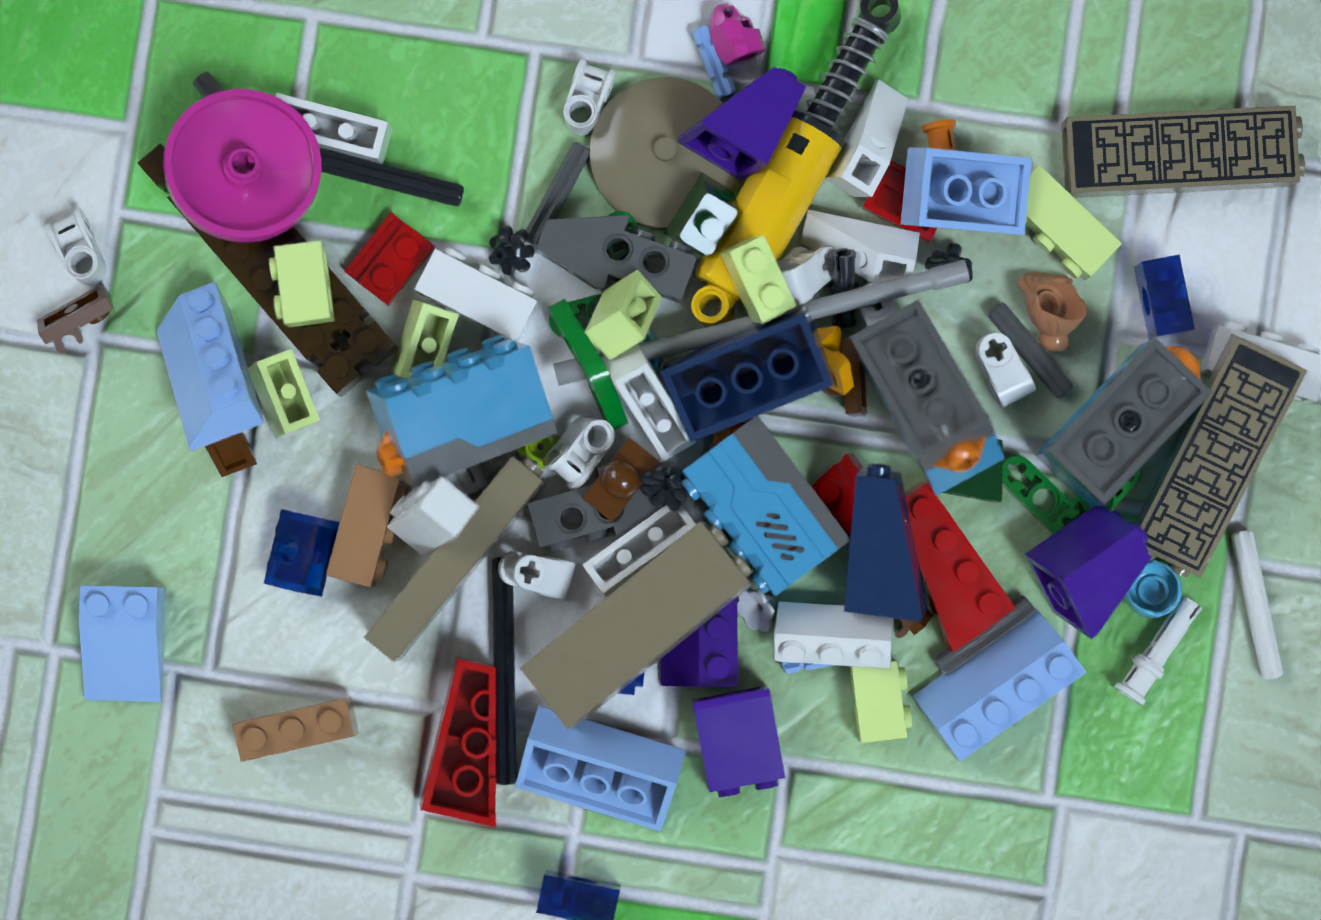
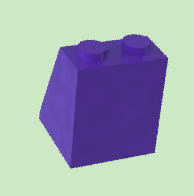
(748, 125)
(1089, 567)
(739, 740)

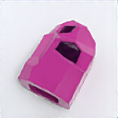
(734, 35)

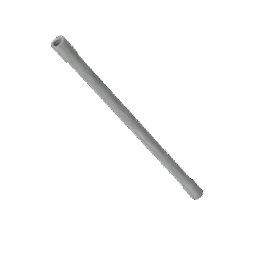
(933, 279)

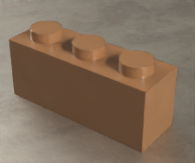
(364, 529)
(295, 729)

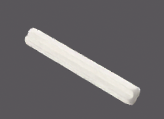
(1257, 604)

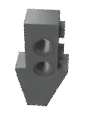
(582, 248)
(547, 516)

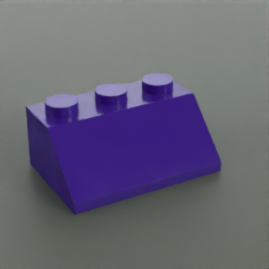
(706, 655)

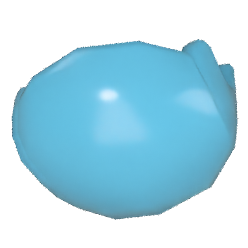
(1154, 591)

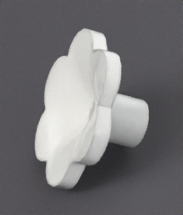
(756, 609)

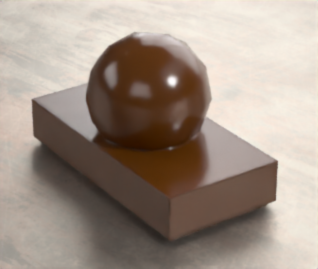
(856, 398)
(231, 454)
(620, 479)

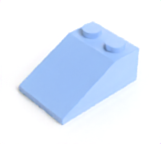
(966, 190)
(122, 642)

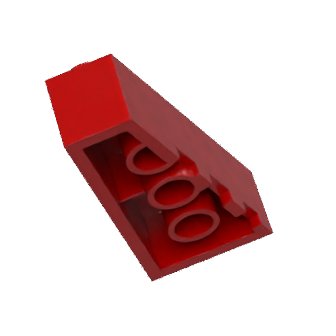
(954, 577)
(463, 756)

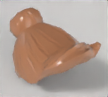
(1052, 307)

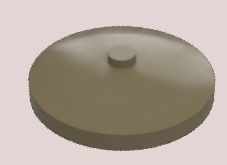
(638, 153)

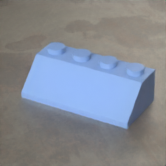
(207, 368)
(998, 686)
(600, 769)

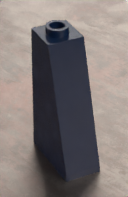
(882, 553)

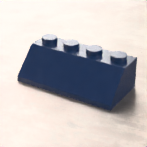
(748, 374)

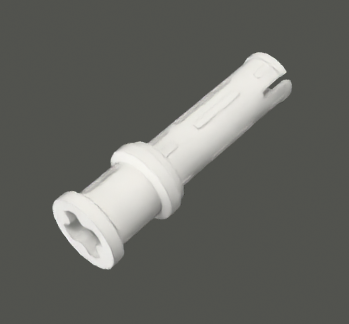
(1149, 665)

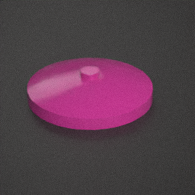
(242, 165)

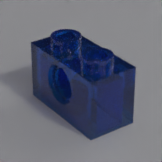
(1164, 297)
(301, 553)
(577, 897)

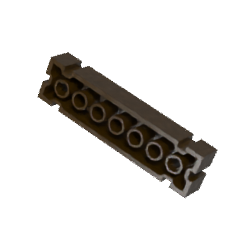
(317, 341)

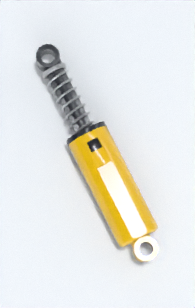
(782, 191)

